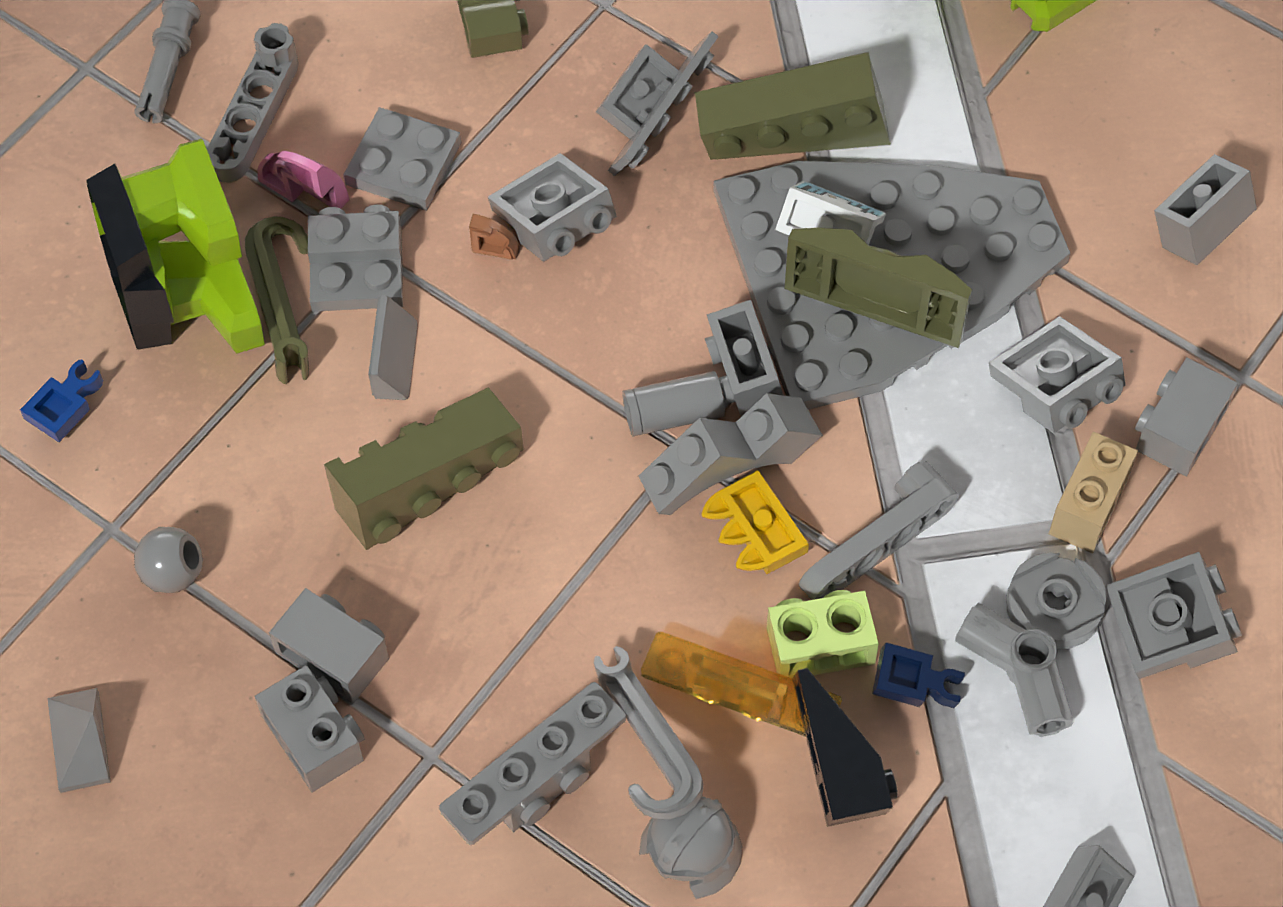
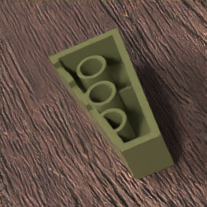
(795, 111)
(422, 467)

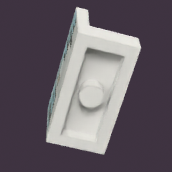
(819, 208)

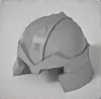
(695, 847)

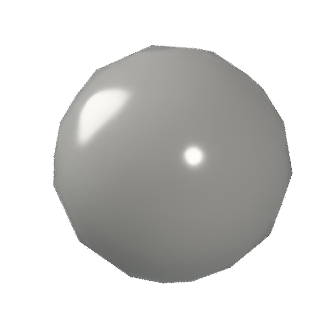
(168, 559)

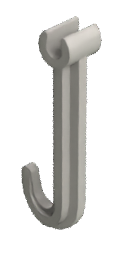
(657, 738)

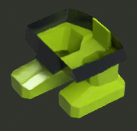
(174, 279)

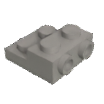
(554, 207)
(354, 258)
(1060, 374)
(1174, 616)

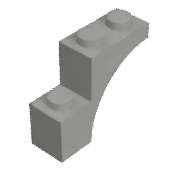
(712, 450)

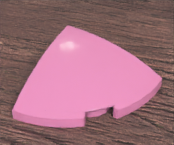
(293, 173)

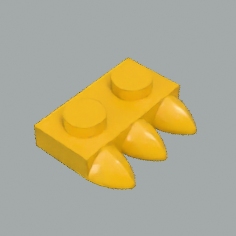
(759, 522)

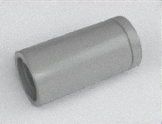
(673, 403)

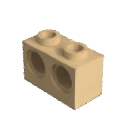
(1092, 492)

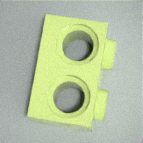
(825, 647)

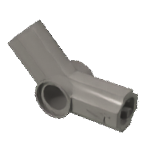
(1037, 685)

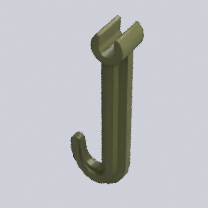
(272, 293)

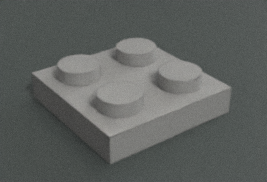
(402, 158)

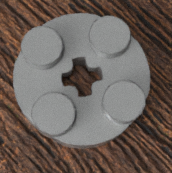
(1061, 576)

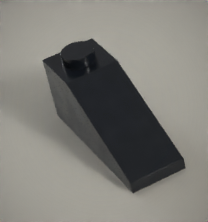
(843, 761)

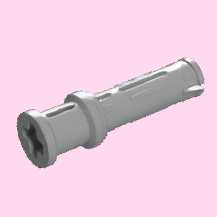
(170, 44)

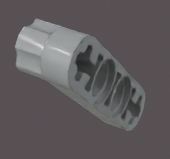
(273, 49)
(925, 502)

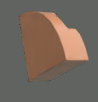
(492, 238)

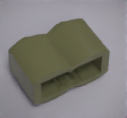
(492, 26)

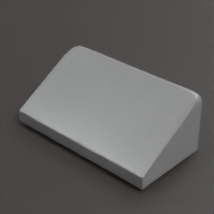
(392, 351)
(1090, 880)

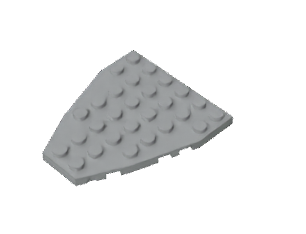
(974, 223)

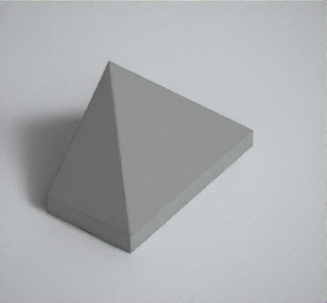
(78, 740)

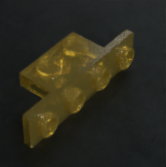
(724, 681)

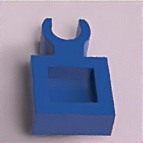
(62, 405)

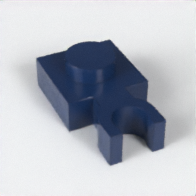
(908, 677)

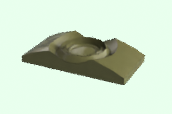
(878, 283)

